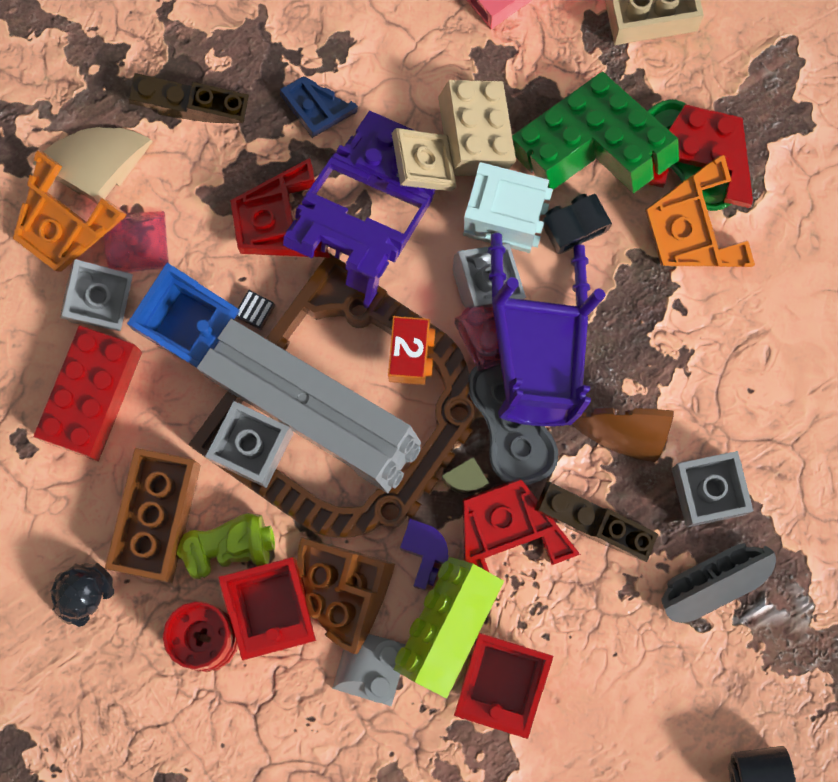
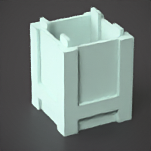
(507, 205)

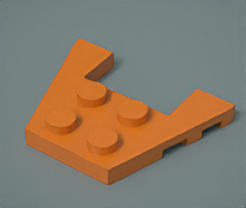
(51, 228)
(684, 228)

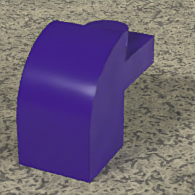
(430, 545)

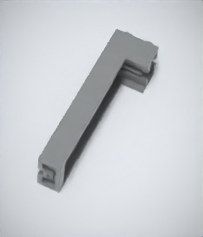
(312, 405)

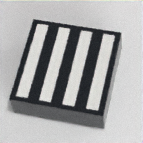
(255, 309)

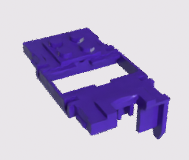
(369, 244)

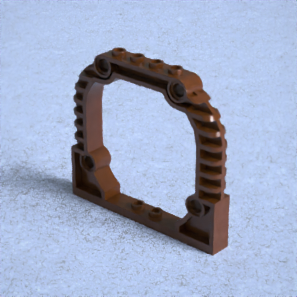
(326, 297)

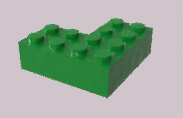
(601, 125)

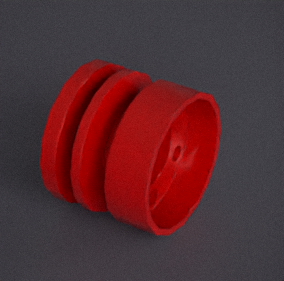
(183, 634)

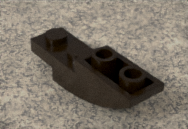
(189, 102)
(596, 522)

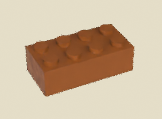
(153, 515)

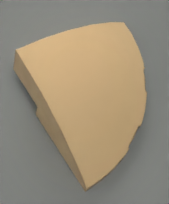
(97, 159)

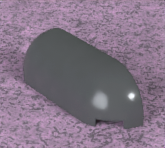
(717, 582)

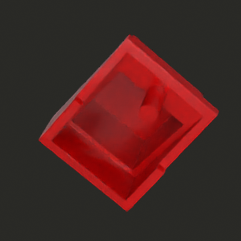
(267, 608)
(503, 685)

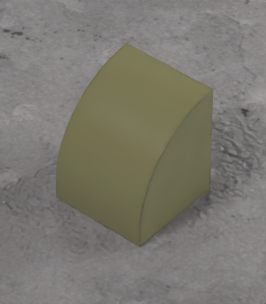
(466, 478)

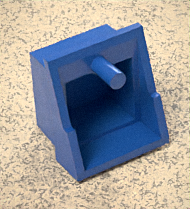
(182, 315)

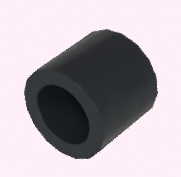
(761, 765)

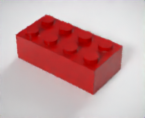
(88, 393)

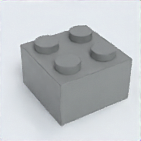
(249, 444)
(712, 489)

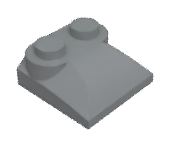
(471, 276)
(96, 295)
(370, 671)

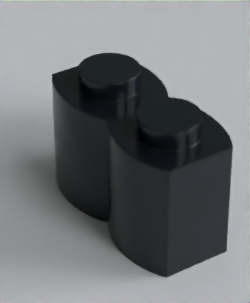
(576, 222)

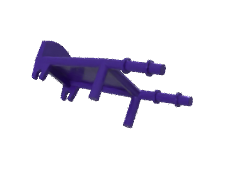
(541, 346)

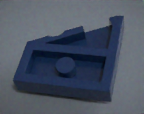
(315, 105)

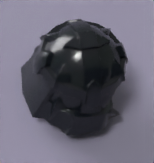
(79, 592)

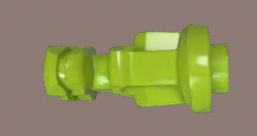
(234, 541)

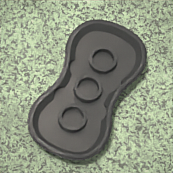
(514, 448)

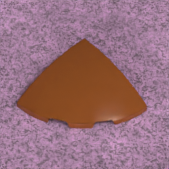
(636, 434)
(343, 590)

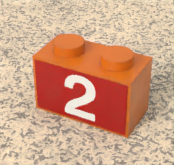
(410, 350)

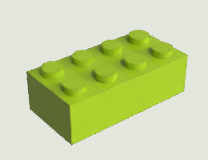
(448, 625)

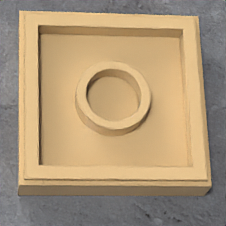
(423, 160)

